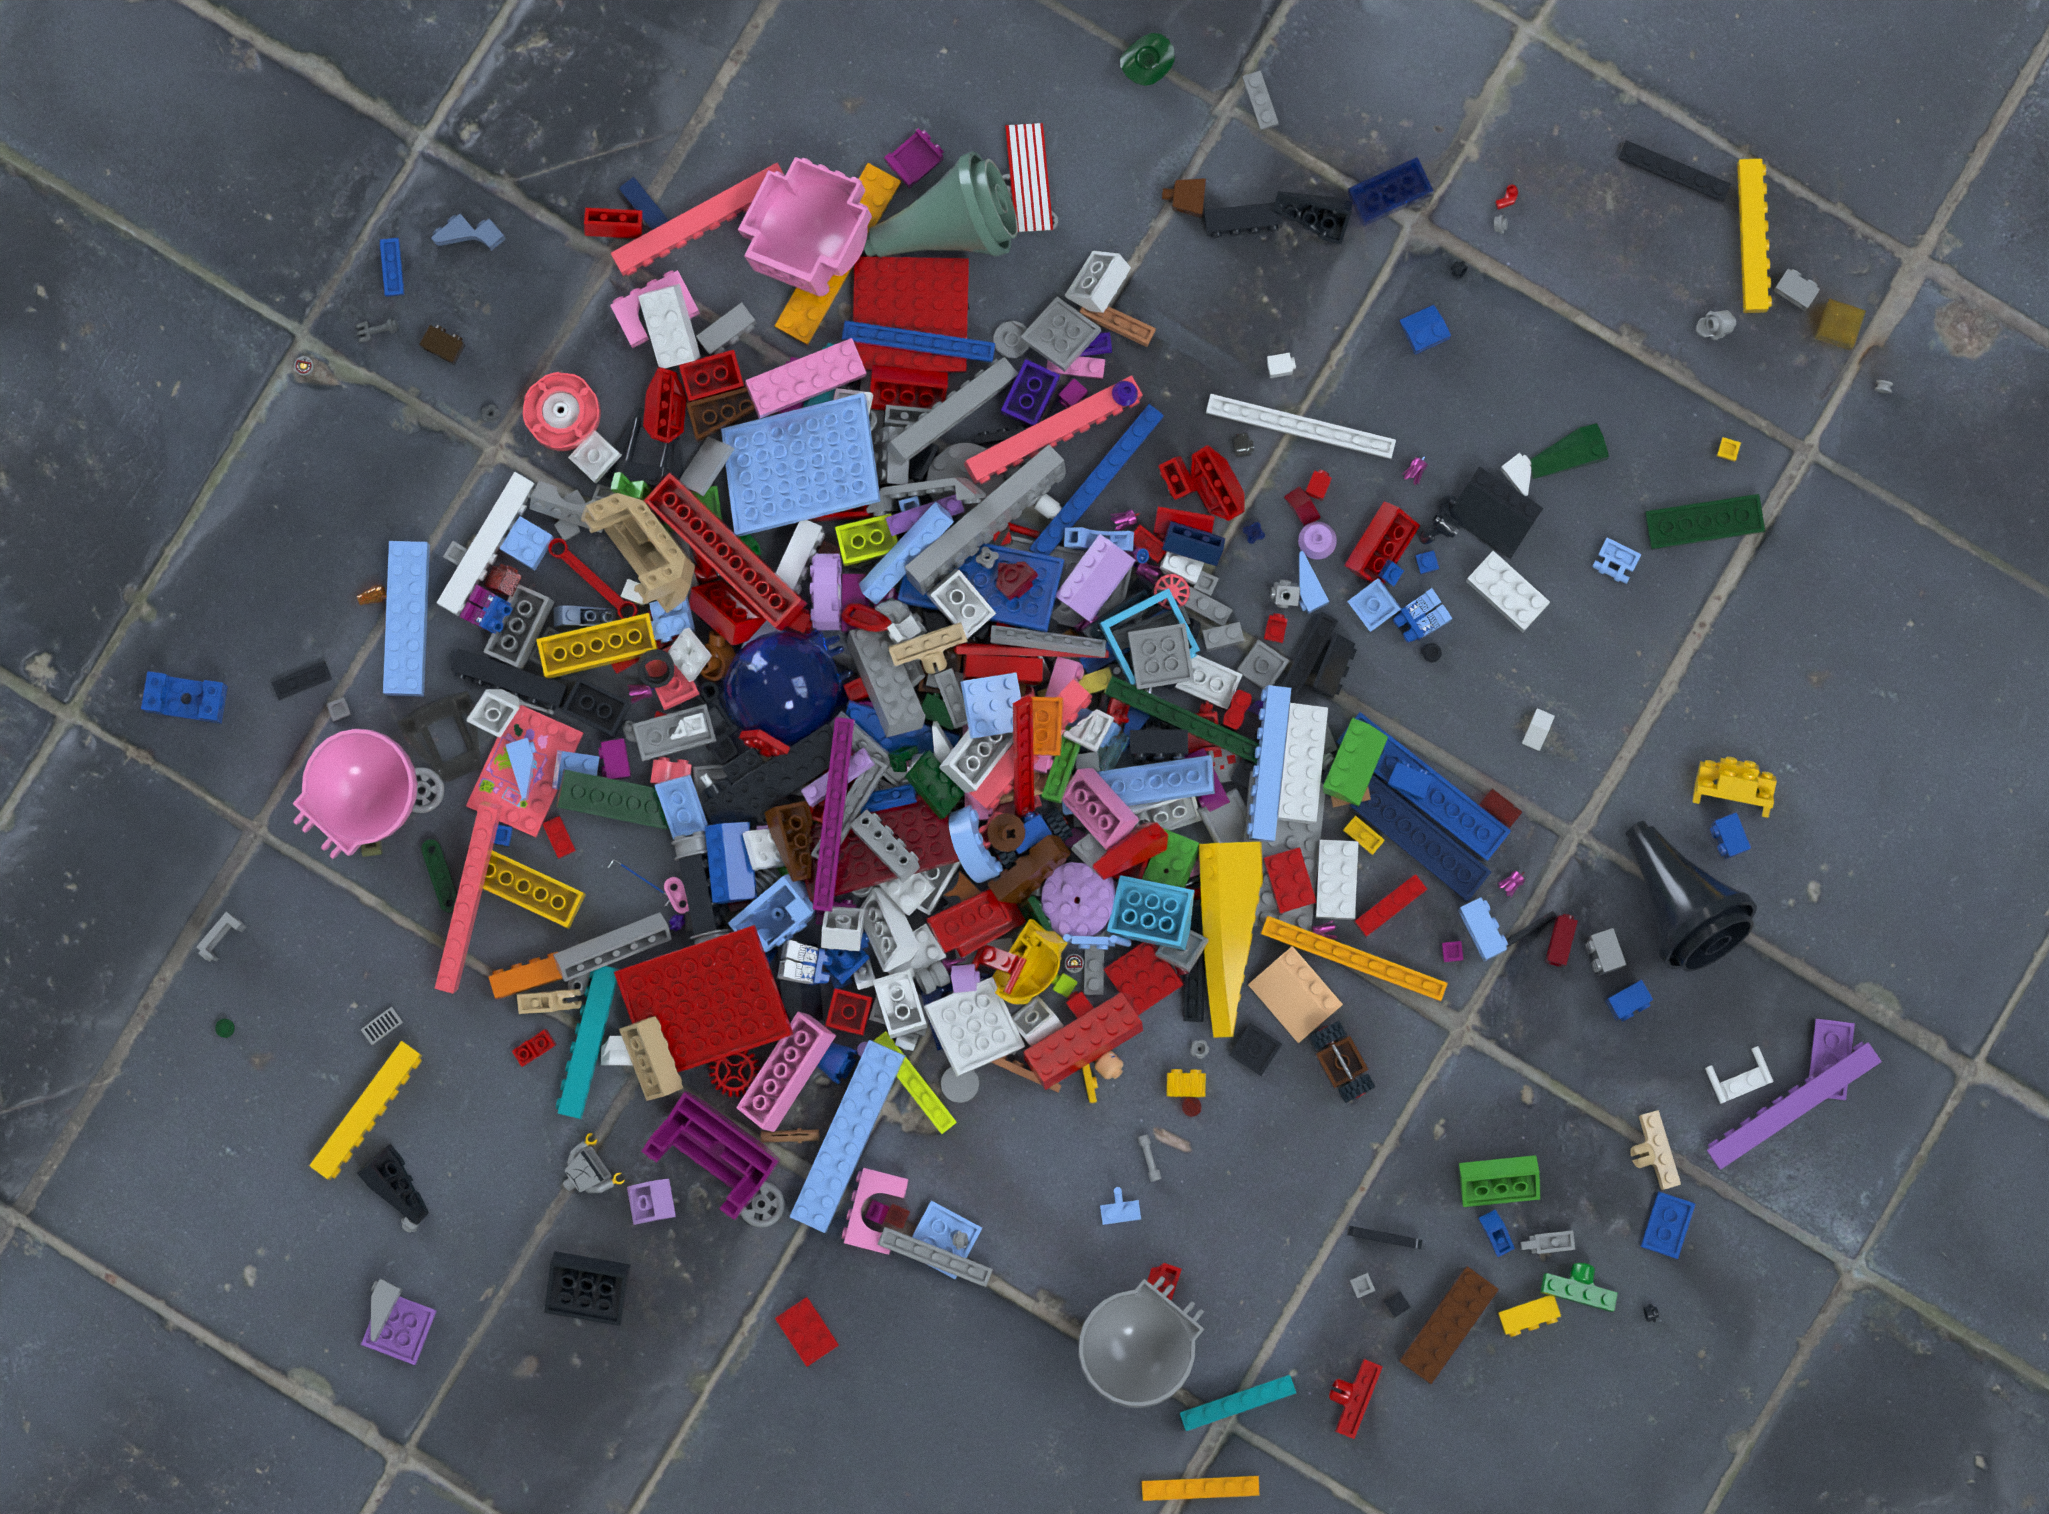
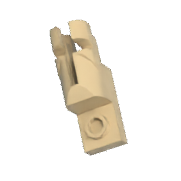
(547, 1001)

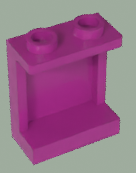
(915, 158)

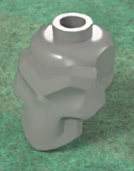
(1716, 324)
(894, 610)

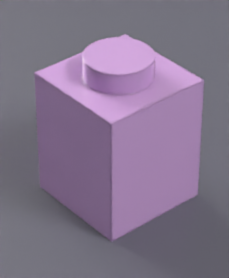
(965, 978)

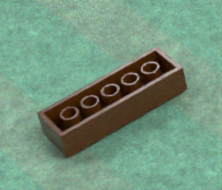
(1448, 1325)

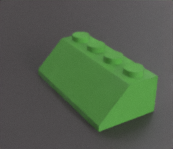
(1355, 762)
(1499, 1181)

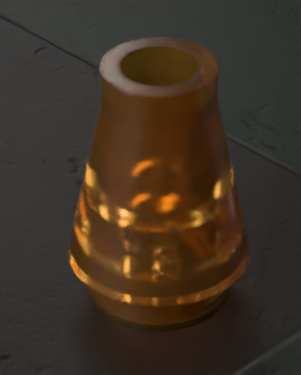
(372, 595)

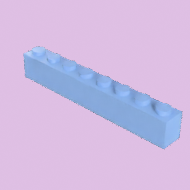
(1269, 763)

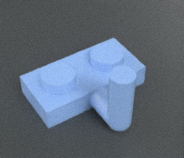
(1120, 1210)

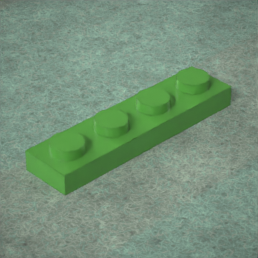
(1061, 770)

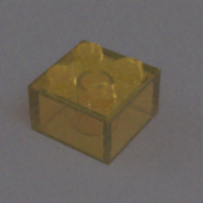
(1840, 324)

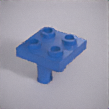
(845, 963)

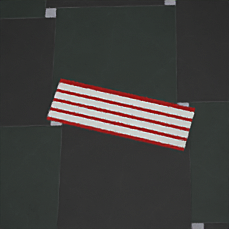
(1029, 177)

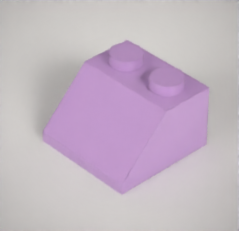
(651, 1201)

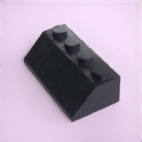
(801, 996)

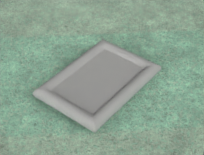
(1227, 821)

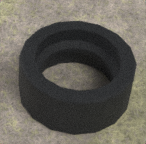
(656, 654)

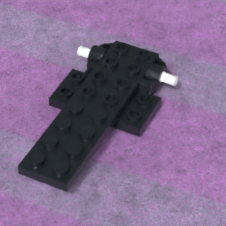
(759, 785)

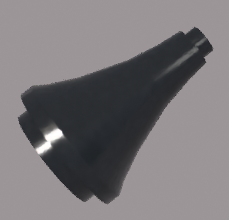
(1693, 911)

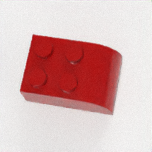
(711, 376)

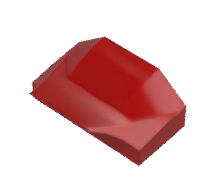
(1170, 1274)

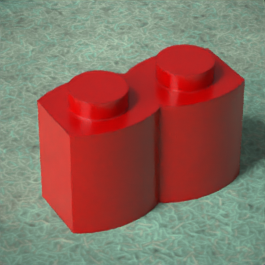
(1235, 714)

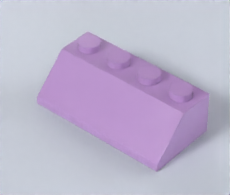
(1095, 578)

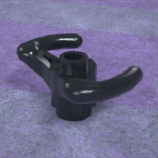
(1442, 522)

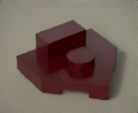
(1015, 579)

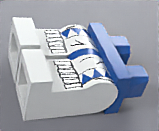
(803, 963)

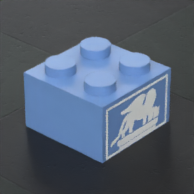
(574, 762)

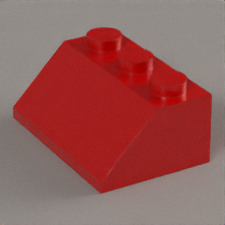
(1190, 519)

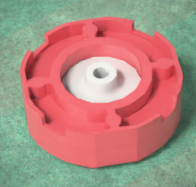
(557, 393)

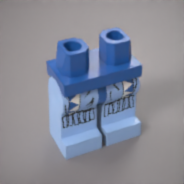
(1415, 616)

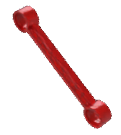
(591, 578)

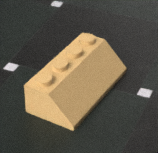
(651, 1058)

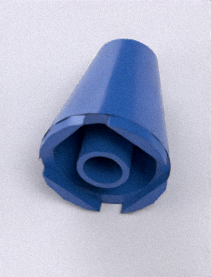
(837, 1062)

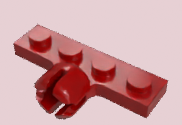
(1355, 1397)

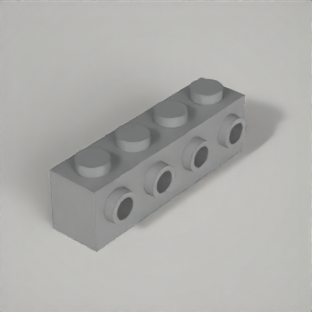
(885, 846)

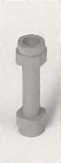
(1144, 1142)

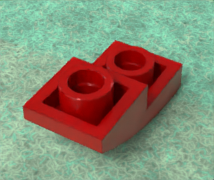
(534, 1048)

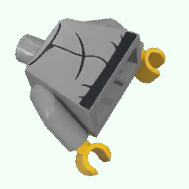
(587, 1170)

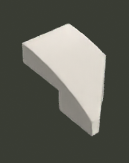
(690, 726)

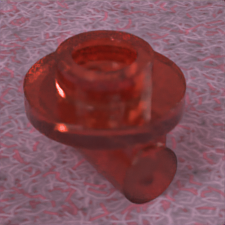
(1191, 1107)

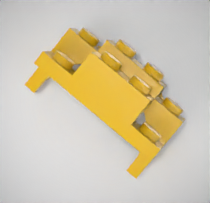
(1735, 782)
(1043, 957)

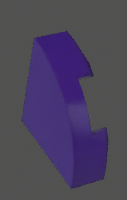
(1255, 707)

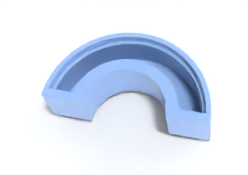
(970, 847)

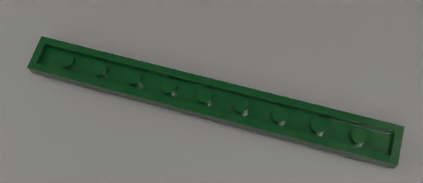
(1182, 719)

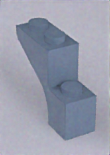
(460, 230)

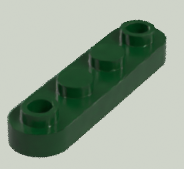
(439, 875)

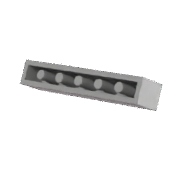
(612, 946)

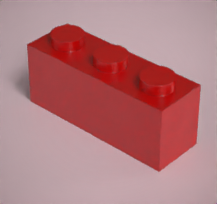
(613, 223)

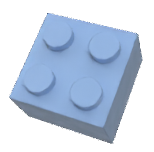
(526, 543)

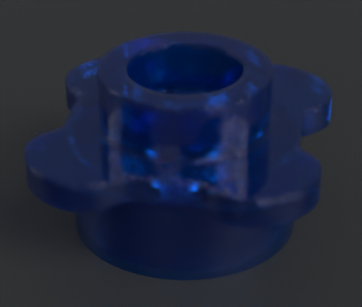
(1255, 527)

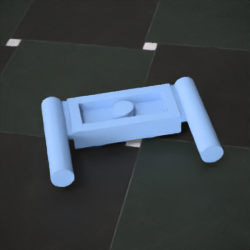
(1100, 942)

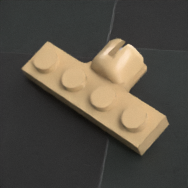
(929, 647)
(1656, 1151)

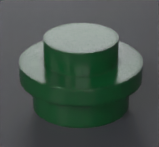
(225, 1028)

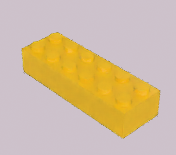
(596, 645)
(532, 890)

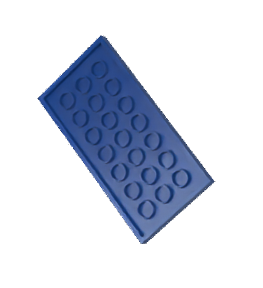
(1029, 611)

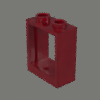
(1561, 940)

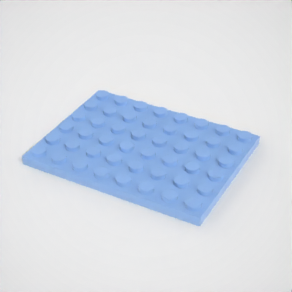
(801, 465)

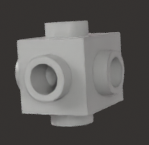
(1285, 593)

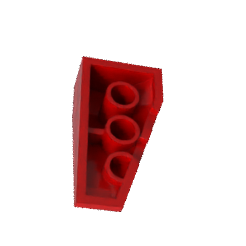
(1135, 848)

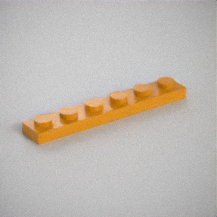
(1200, 1488)

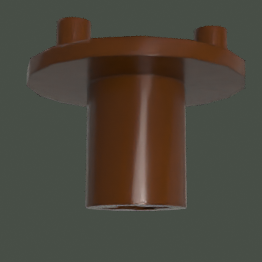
(1006, 832)

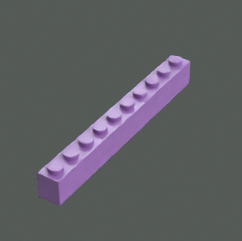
(1794, 1105)

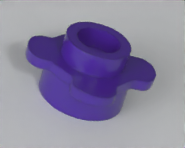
(676, 922)

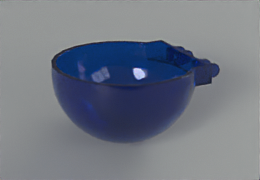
(785, 684)

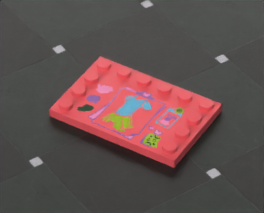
(497, 779)

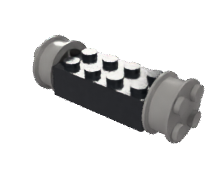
(694, 867)

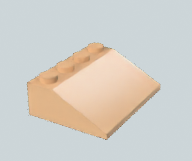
(1295, 994)

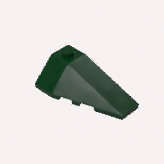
(1575, 450)

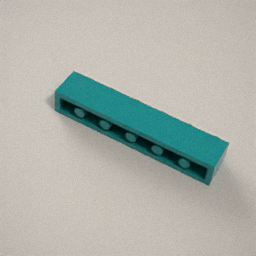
(1237, 1402)

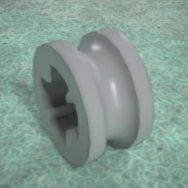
(1883, 386)

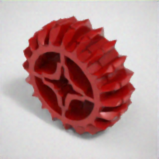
(722, 1083)

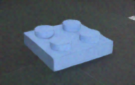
(1374, 604)

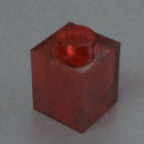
(897, 1216)

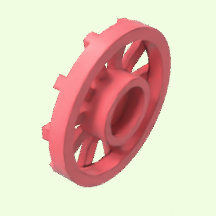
(1174, 590)

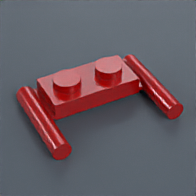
(1001, 961)

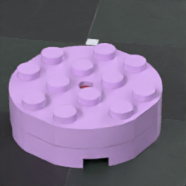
(826, 591)
(1078, 900)

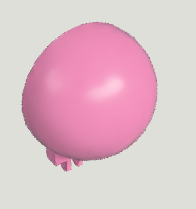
(357, 789)

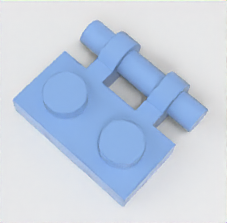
(1619, 555)

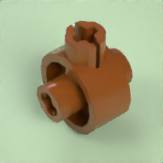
(721, 658)

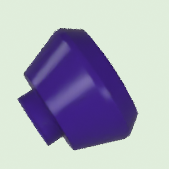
(1120, 392)

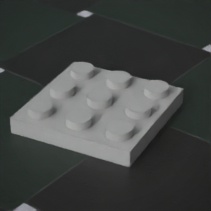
(1060, 334)
(1160, 656)

